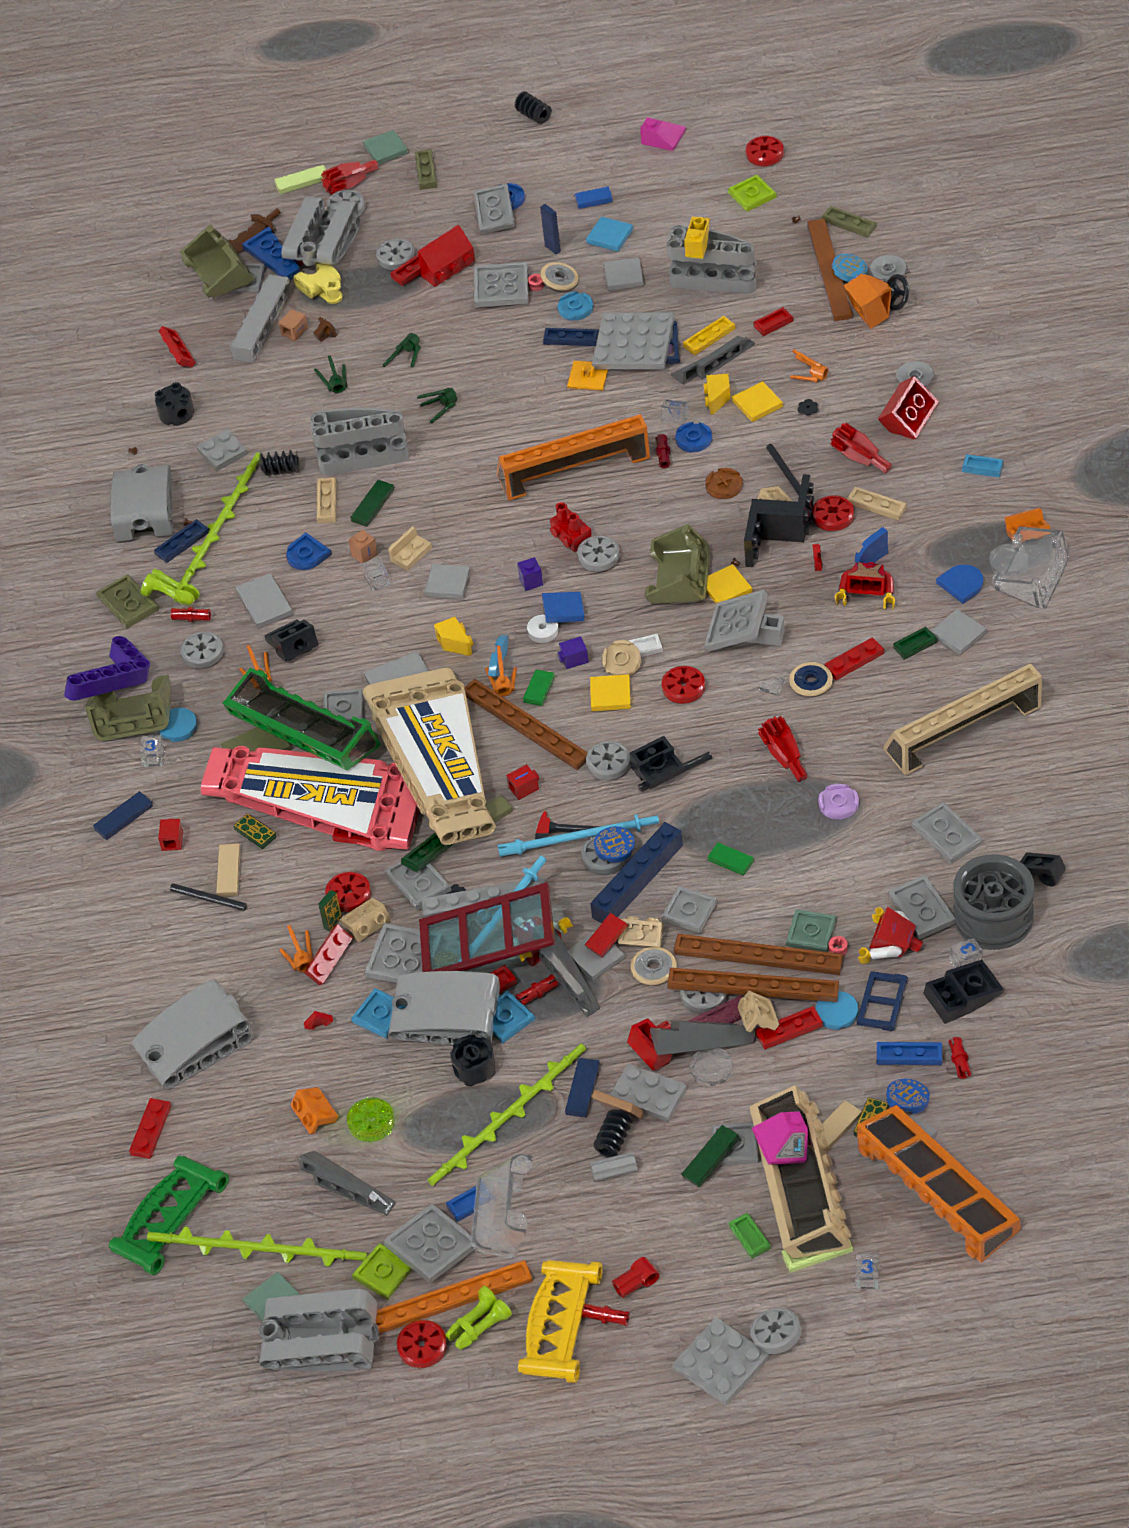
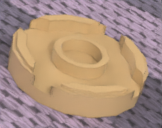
(621, 658)

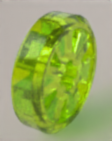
(370, 1130)

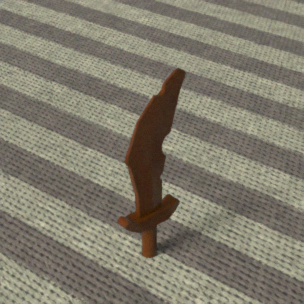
(260, 224)

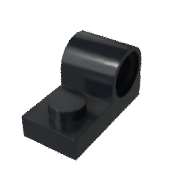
(1046, 866)

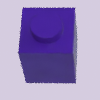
(530, 574)
(573, 653)

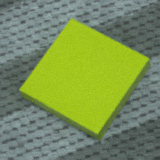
(752, 193)
(382, 1272)

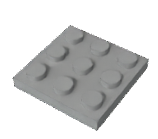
(501, 284)
(736, 620)
(395, 954)
(430, 1243)
(720, 1361)

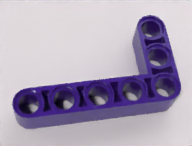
(129, 670)

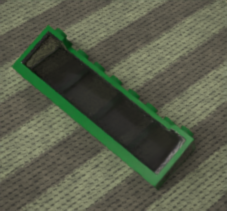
(300, 721)

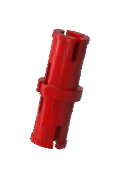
(191, 614)
(537, 990)
(959, 1058)
(605, 1314)

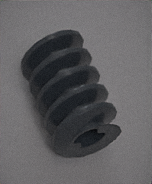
(532, 107)
(279, 463)
(612, 1133)

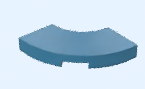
(502, 641)

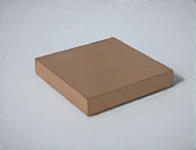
(616, 1103)

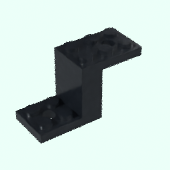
(778, 520)

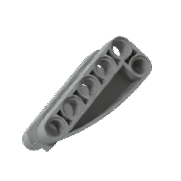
(321, 233)
(725, 267)
(358, 439)
(141, 500)
(444, 1006)
(193, 1034)
(319, 1331)

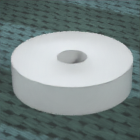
(536, 631)

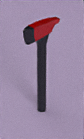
(545, 827)

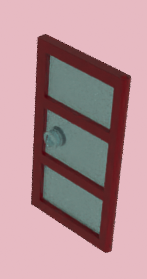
(488, 930)

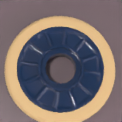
(810, 669)

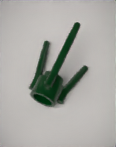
(408, 344)
(336, 383)
(446, 397)

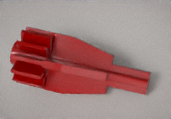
(346, 175)
(858, 447)
(782, 745)

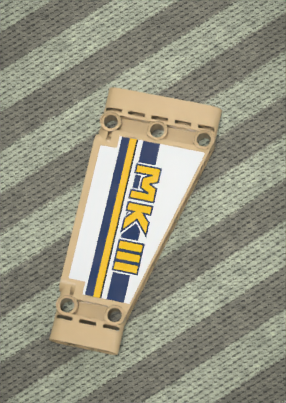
(433, 746)

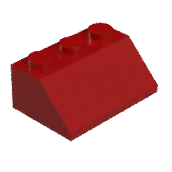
(445, 256)
(908, 409)

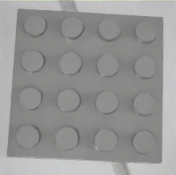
(633, 340)

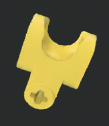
(323, 283)

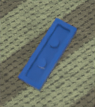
(909, 1053)

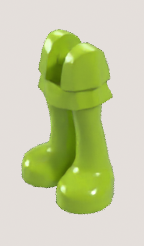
(180, 592)
(487, 1302)

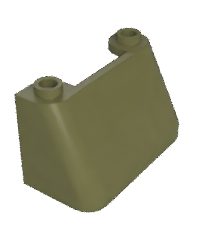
(216, 263)
(681, 567)
(130, 715)

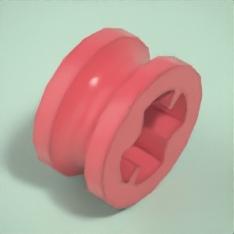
(535, 286)
(838, 940)

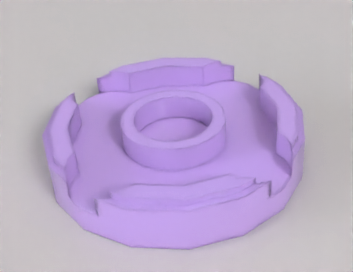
(838, 801)

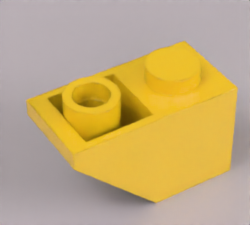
(697, 237)
(717, 390)
(452, 637)

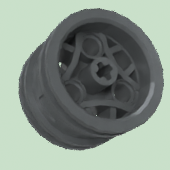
(993, 901)

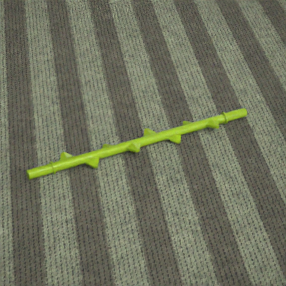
(226, 513)
(498, 1119)
(266, 1245)

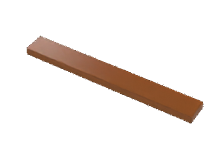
(825, 256)
(526, 724)
(758, 954)
(760, 984)

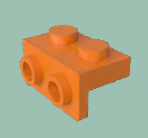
(1030, 518)
(313, 1108)

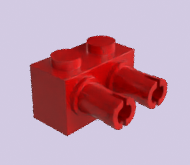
(569, 527)
(642, 1043)

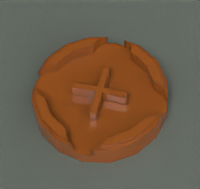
(724, 483)

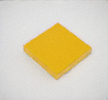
(757, 401)
(727, 584)
(610, 692)

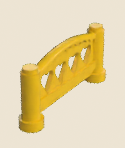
(559, 1361)

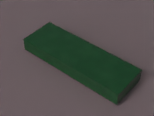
(372, 503)
(424, 853)
(710, 1156)

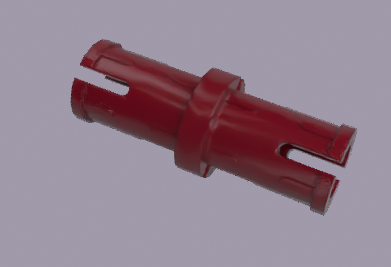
(663, 451)

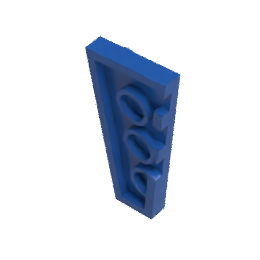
(268, 251)

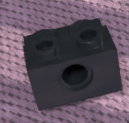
(292, 639)
(656, 762)

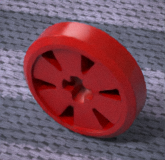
(764, 150)
(833, 513)
(693, 688)
(349, 881)
(434, 1342)

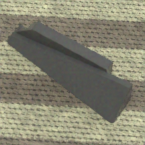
(713, 361)
(565, 971)
(698, 1035)
(340, 1181)

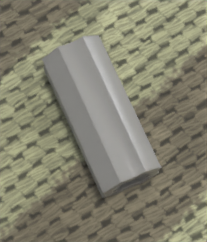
(613, 1166)

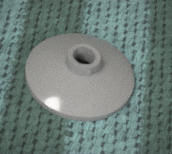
(886, 266)
(920, 370)

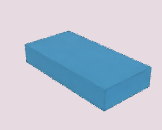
(982, 465)

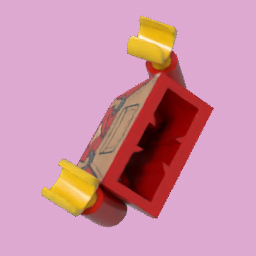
(867, 579)

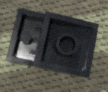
(962, 990)

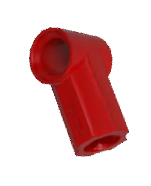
(641, 1274)

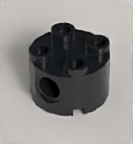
(174, 404)
(472, 1060)

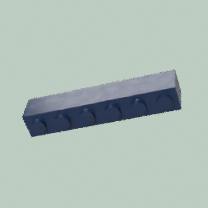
(637, 872)

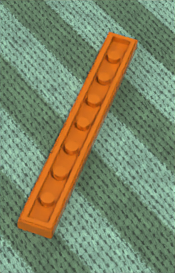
(451, 1296)

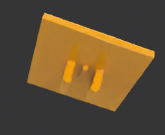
(585, 376)

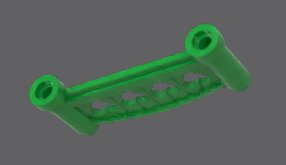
(146, 1252)

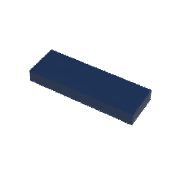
(550, 229)
(570, 337)
(181, 541)
(122, 815)
(582, 1087)

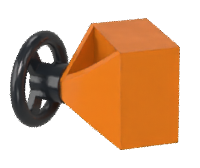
(875, 298)

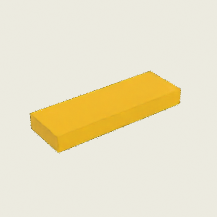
(709, 335)

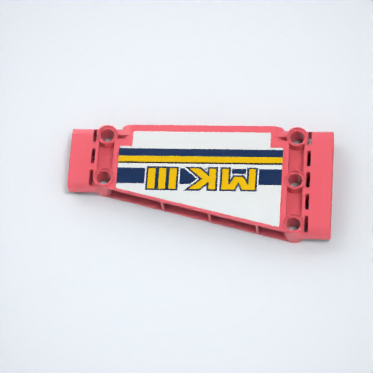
(316, 793)

